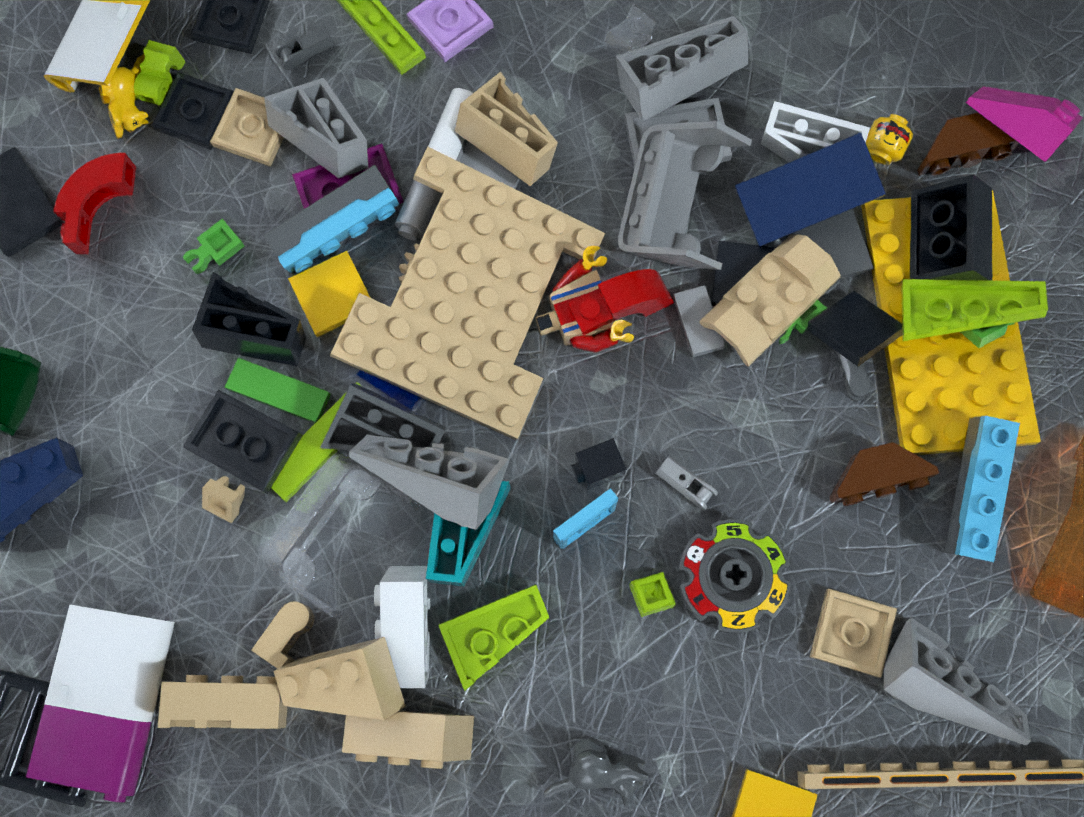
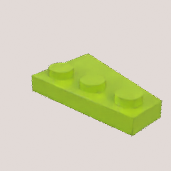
(491, 631)

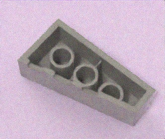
(681, 65)

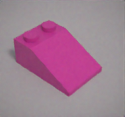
(1030, 119)

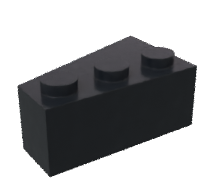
(246, 326)

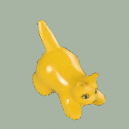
(121, 99)

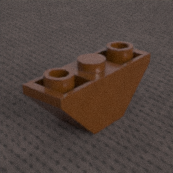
(966, 143)
(881, 472)

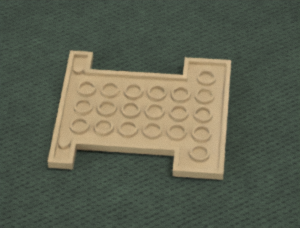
(467, 298)

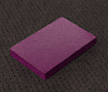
(318, 181)

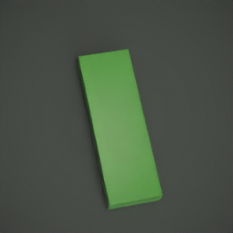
(277, 390)

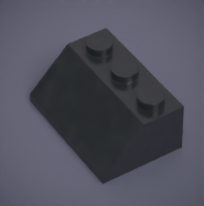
(952, 230)

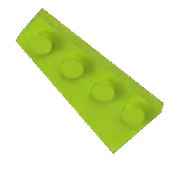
(964, 305)

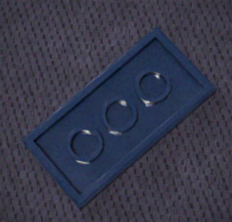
(810, 190)

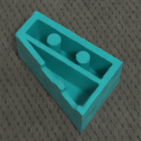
(457, 548)

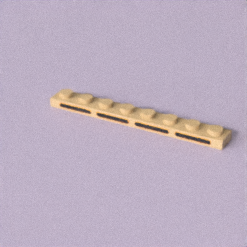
(930, 775)

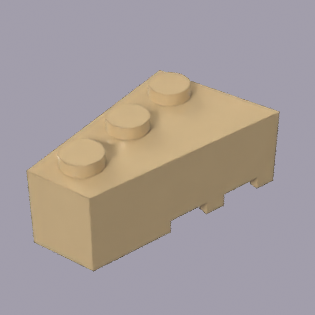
(344, 681)
(409, 736)

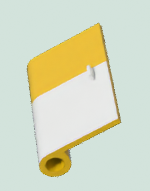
(95, 42)

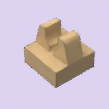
(222, 500)

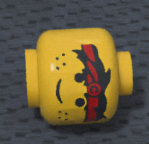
(888, 139)

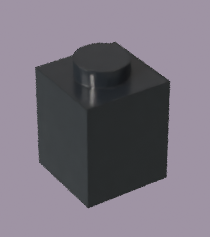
(598, 464)

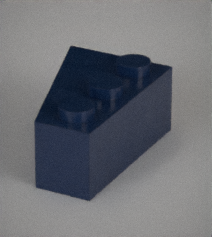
(34, 479)

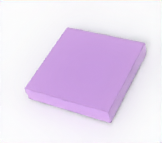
(449, 24)

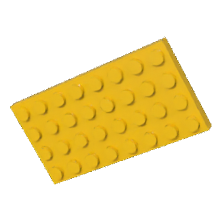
(944, 377)

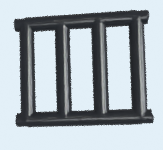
(8, 776)

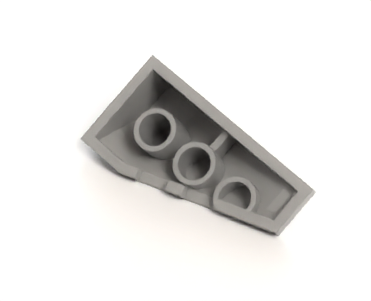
(446, 482)

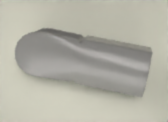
(681, 479)

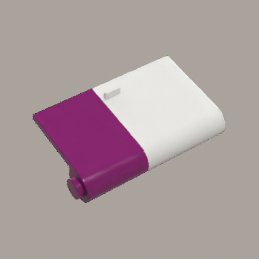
(101, 701)

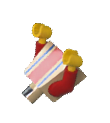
(576, 283)

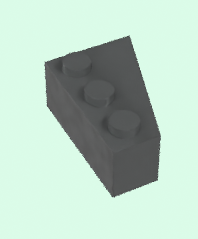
(372, 414)

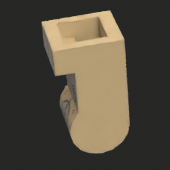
(283, 632)

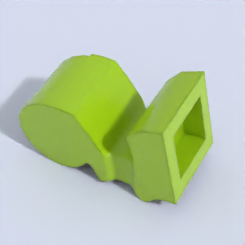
(155, 79)

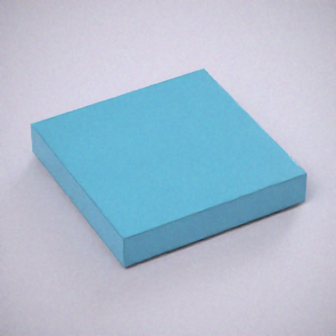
(585, 519)

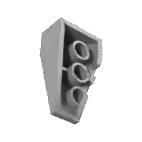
(935, 682)

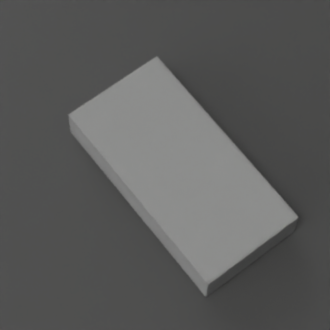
(691, 308)

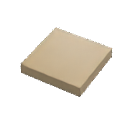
(246, 129)
(853, 633)

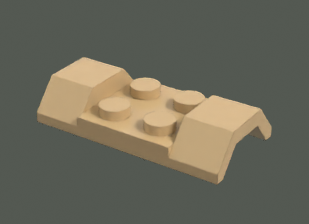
(772, 296)

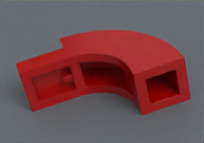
(87, 191)
(621, 296)

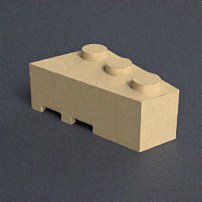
(505, 130)
(222, 704)

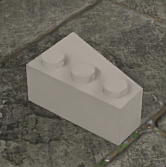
(318, 126)

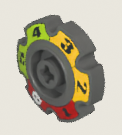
(715, 596)

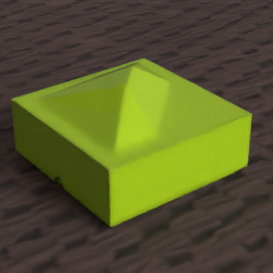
(652, 594)

